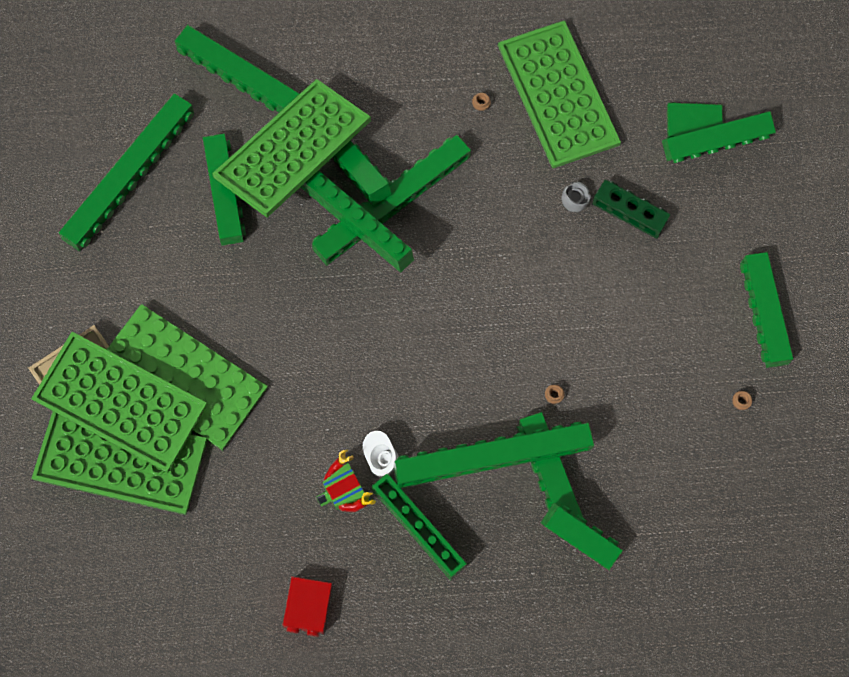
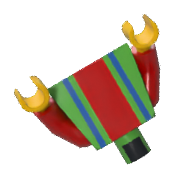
(343, 487)

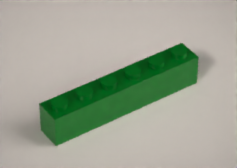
(718, 136)
(224, 200)
(766, 310)
(550, 471)
(418, 527)

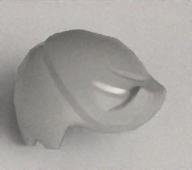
(575, 197)

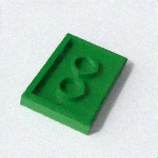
(686, 118)

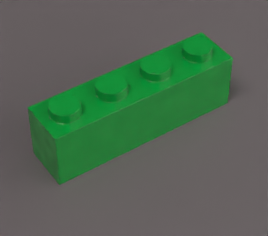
(362, 173)
(582, 536)

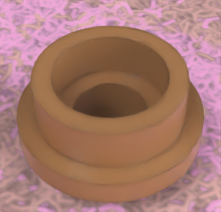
(481, 97)
(554, 388)
(744, 395)

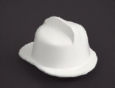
(379, 453)

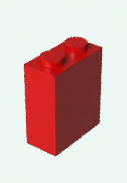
(307, 606)

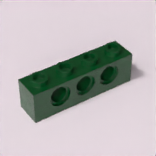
(633, 217)

